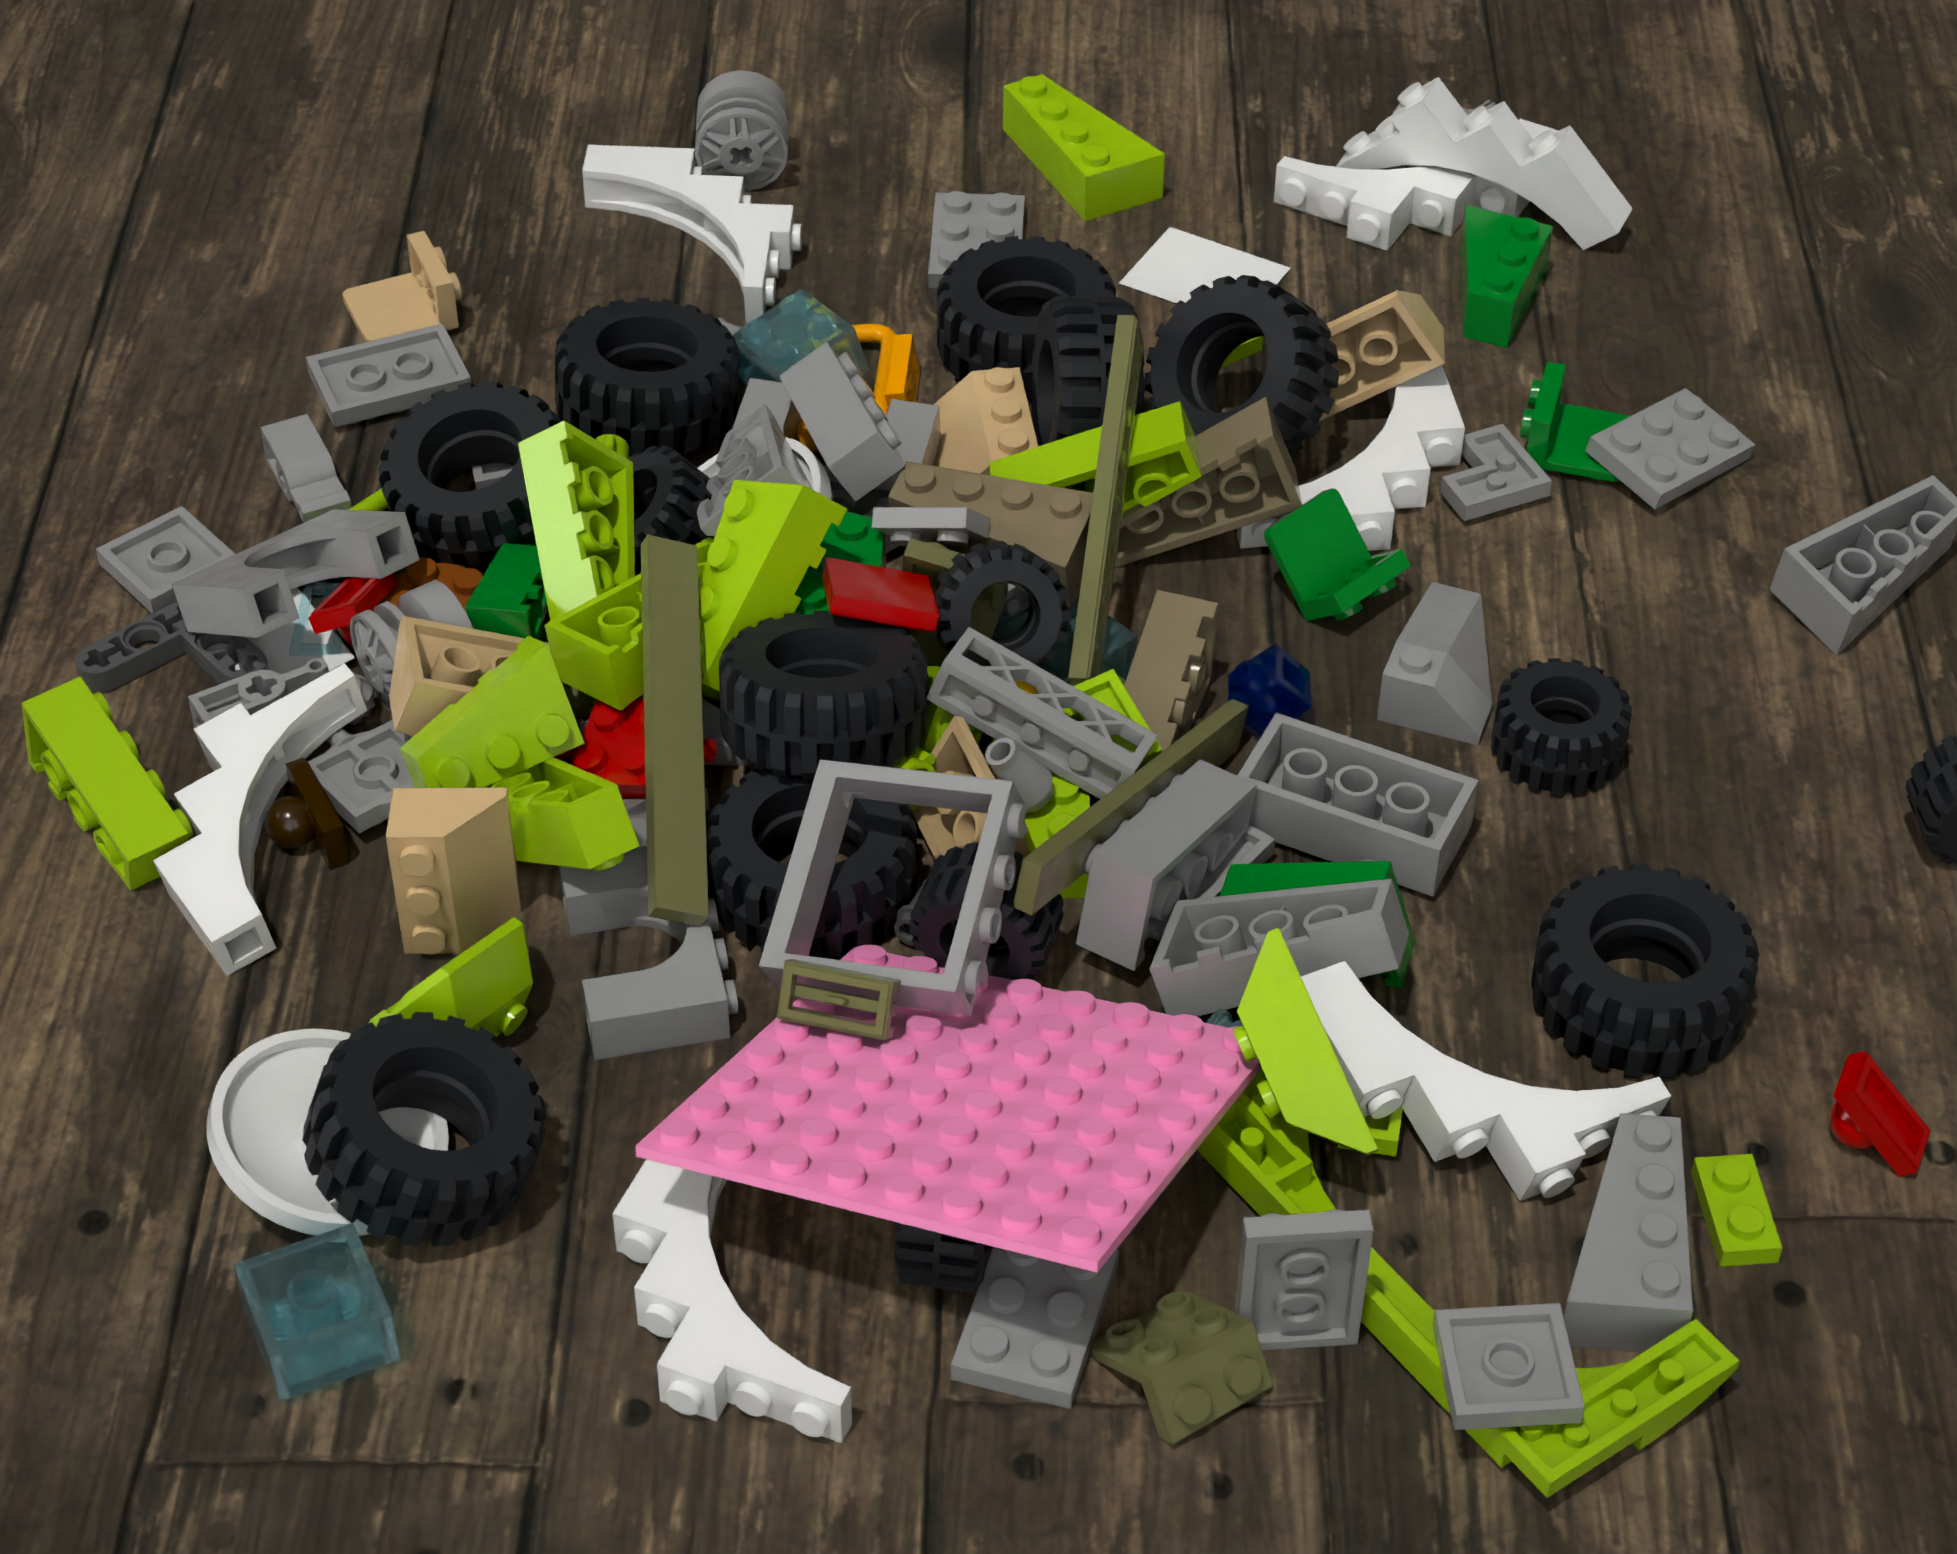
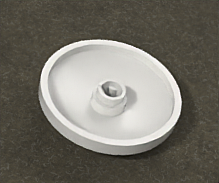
(260, 1122)

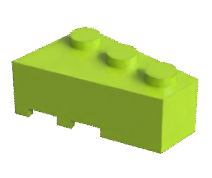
(499, 727)

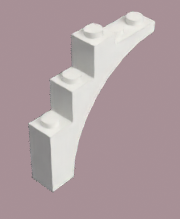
(1493, 144)
(1384, 202)
(712, 208)
(1395, 467)
(226, 809)
(1458, 1110)
(714, 1345)

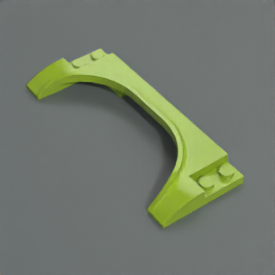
(1622, 1401)

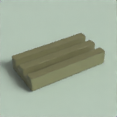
(883, 1006)

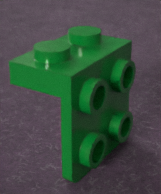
(1561, 431)
(1328, 559)

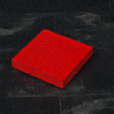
(879, 594)

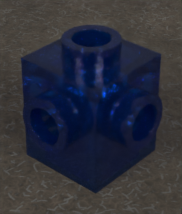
(1270, 685)

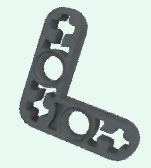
(106, 669)

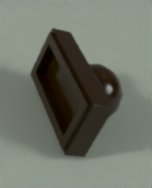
(307, 817)

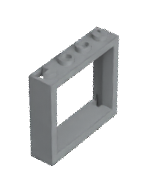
(817, 851)

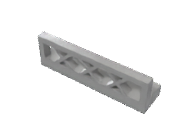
(1037, 722)

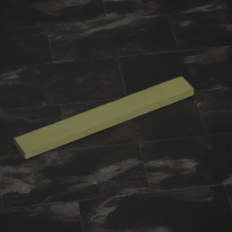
(1107, 502)
(673, 732)
(1064, 855)

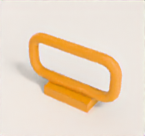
(896, 371)

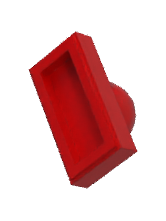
(348, 600)
(1876, 1114)

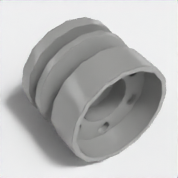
(742, 128)
(376, 632)

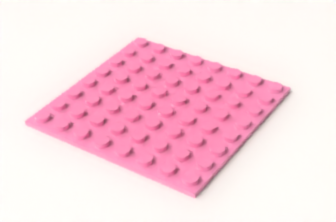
(1007, 1127)

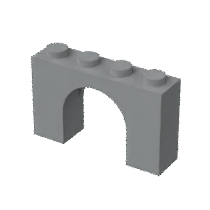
(912, 421)
(254, 587)
(657, 1006)

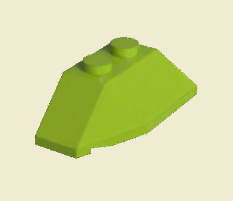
(480, 985)
(1296, 1052)

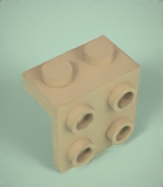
(408, 300)

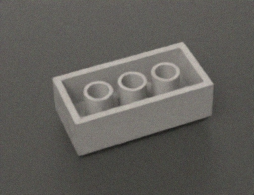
(1358, 801)

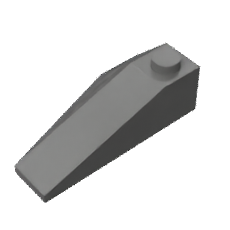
(749, 453)
(1440, 668)

